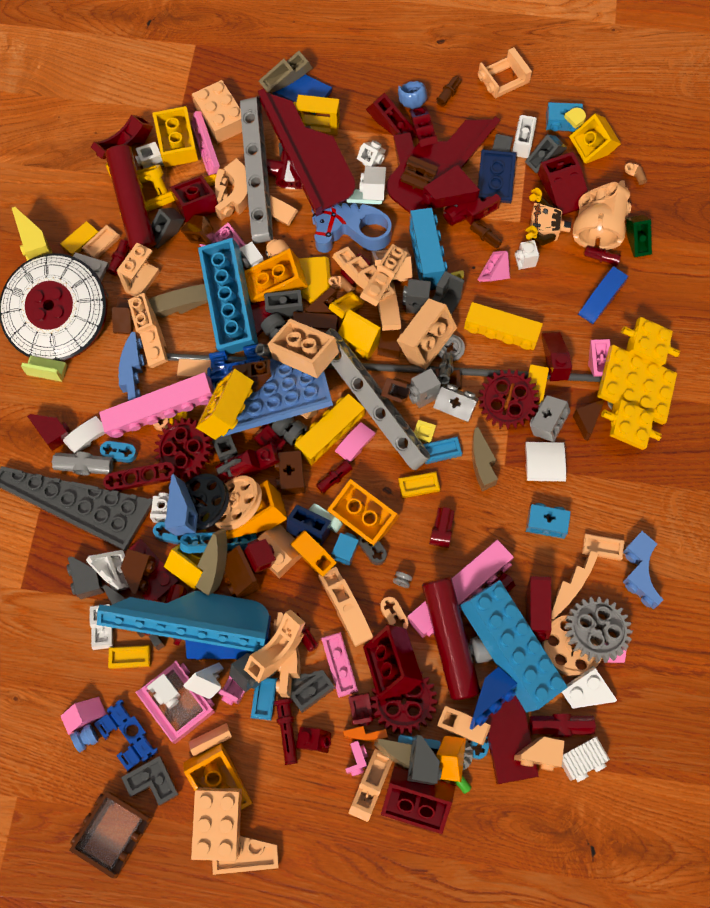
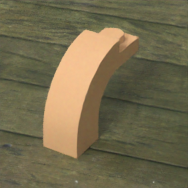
(238, 199)
(282, 645)

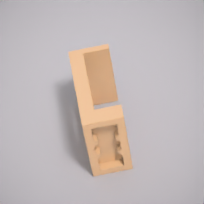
(517, 64)
(138, 270)

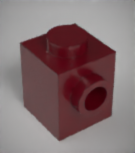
(259, 555)

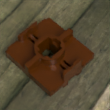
(417, 165)

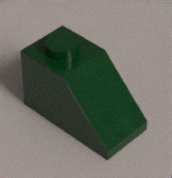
(639, 235)

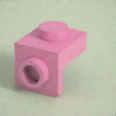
(231, 692)
(359, 754)

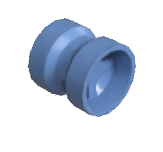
(87, 736)

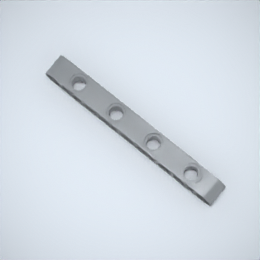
(256, 170)
(393, 424)

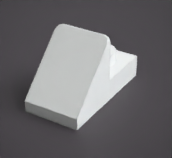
(205, 681)

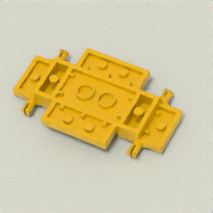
(638, 383)

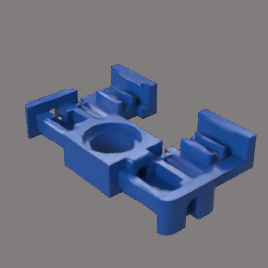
(220, 369)
(141, 745)

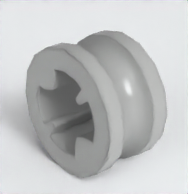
(402, 579)

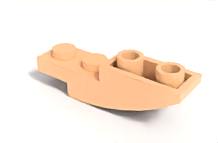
(384, 275)
(149, 330)
(346, 607)
(290, 668)

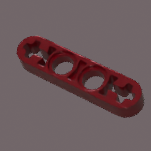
(140, 476)

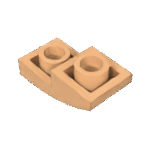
(221, 185)
(281, 211)

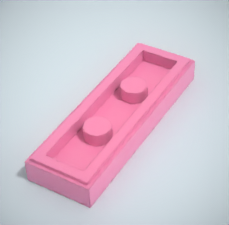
(339, 665)

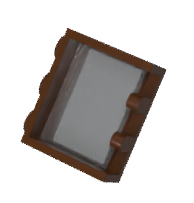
(110, 834)

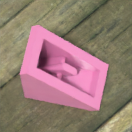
(597, 356)
(82, 714)

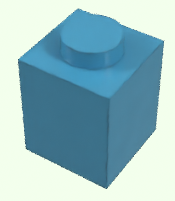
(345, 548)

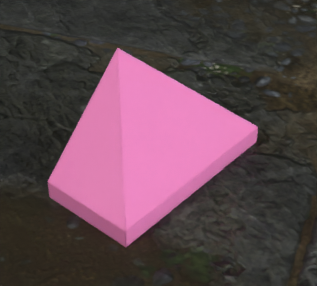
(496, 268)

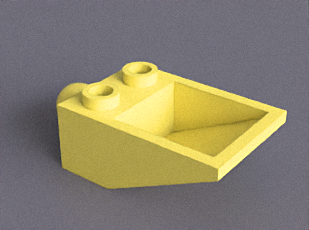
(31, 236)

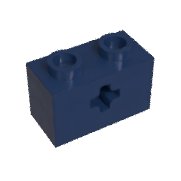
(314, 524)

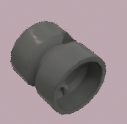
(272, 325)
(289, 429)

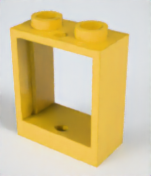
(322, 105)

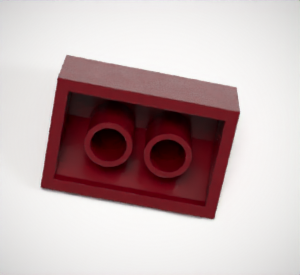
(392, 662)
(417, 802)

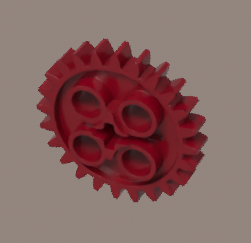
(525, 403)
(192, 438)
(402, 719)

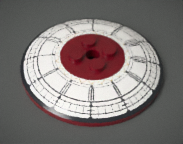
(70, 324)

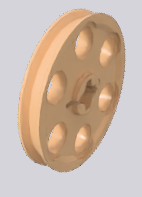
(239, 503)
(565, 650)

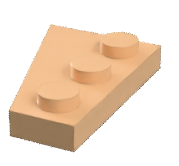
(252, 856)

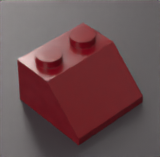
(194, 197)

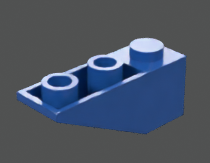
(494, 692)

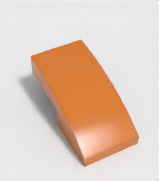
(358, 734)

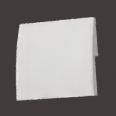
(545, 461)

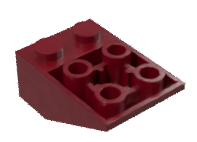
(563, 181)

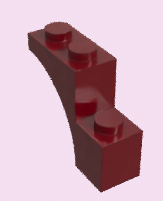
(134, 131)

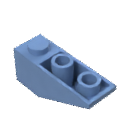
(181, 512)

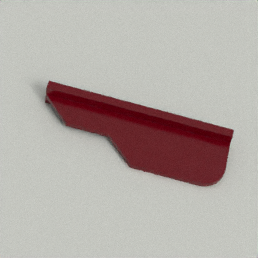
(311, 154)
(444, 156)

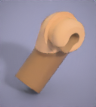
(636, 171)
(341, 282)

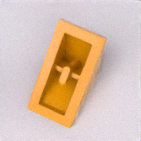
(451, 758)

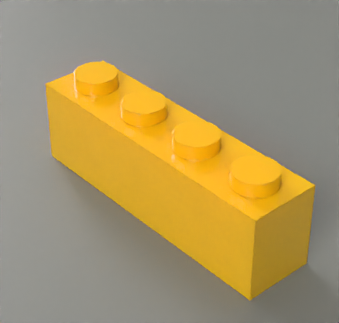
(502, 326)
(329, 429)

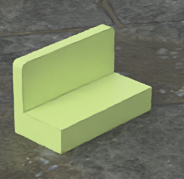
(45, 368)

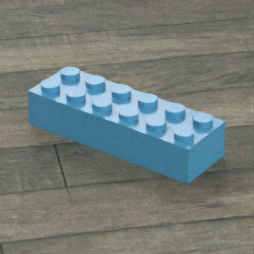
(227, 296)
(513, 646)

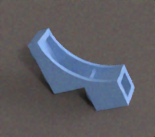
(639, 580)

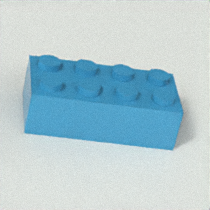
(426, 246)

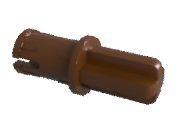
(448, 91)
(485, 234)

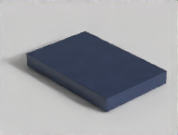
(496, 174)

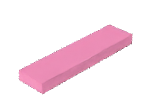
(204, 143)

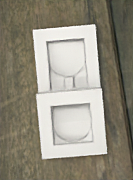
(83, 435)
(100, 635)

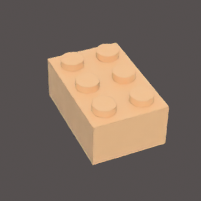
(219, 111)
(427, 333)
(303, 348)
(216, 824)

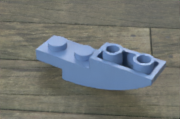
(130, 365)

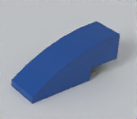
(603, 295)

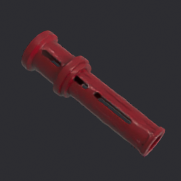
(285, 721)

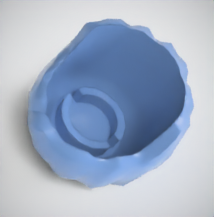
(412, 94)

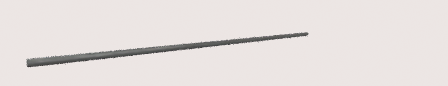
(398, 368)

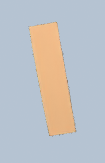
(358, 269)
(389, 312)
(568, 591)

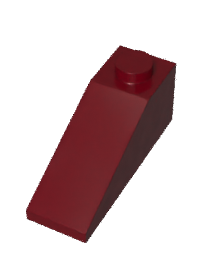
(389, 116)
(556, 356)

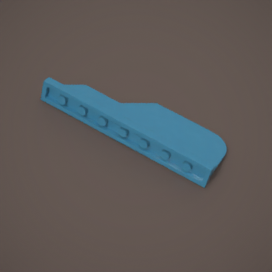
(193, 617)

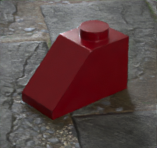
(50, 429)

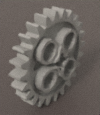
(614, 623)

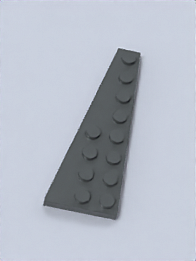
(98, 511)

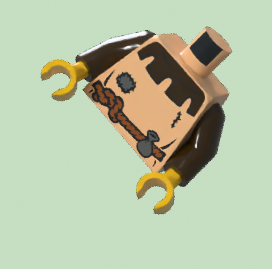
(545, 220)

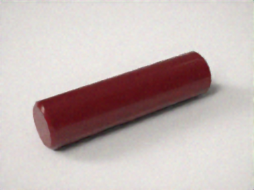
(130, 196)
(451, 638)

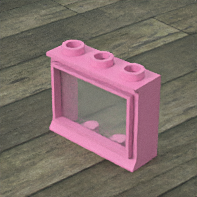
(186, 714)

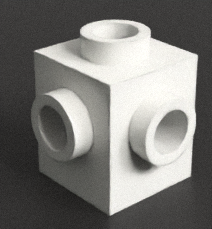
(371, 154)

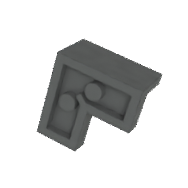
(449, 291)

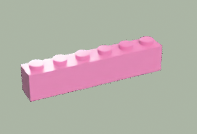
(157, 405)
(467, 583)

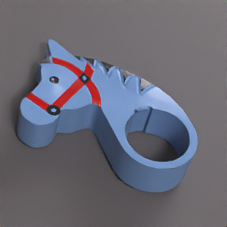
(349, 220)

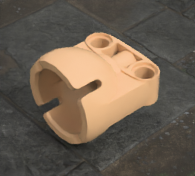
(602, 216)

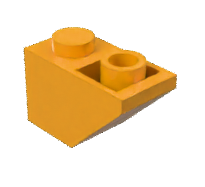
(313, 553)

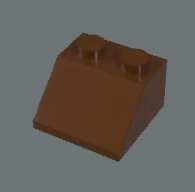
(240, 574)

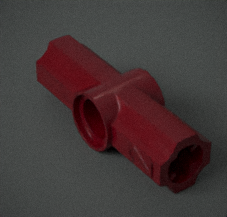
(562, 725)

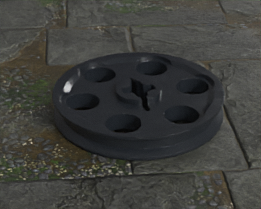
(208, 497)

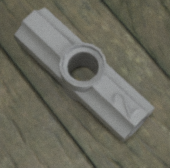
(82, 463)

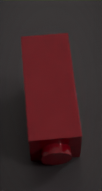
(450, 189)
(539, 606)

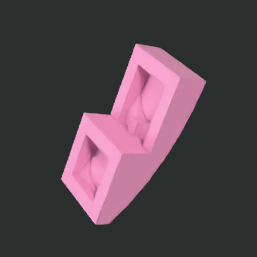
(354, 442)

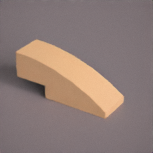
(370, 786)

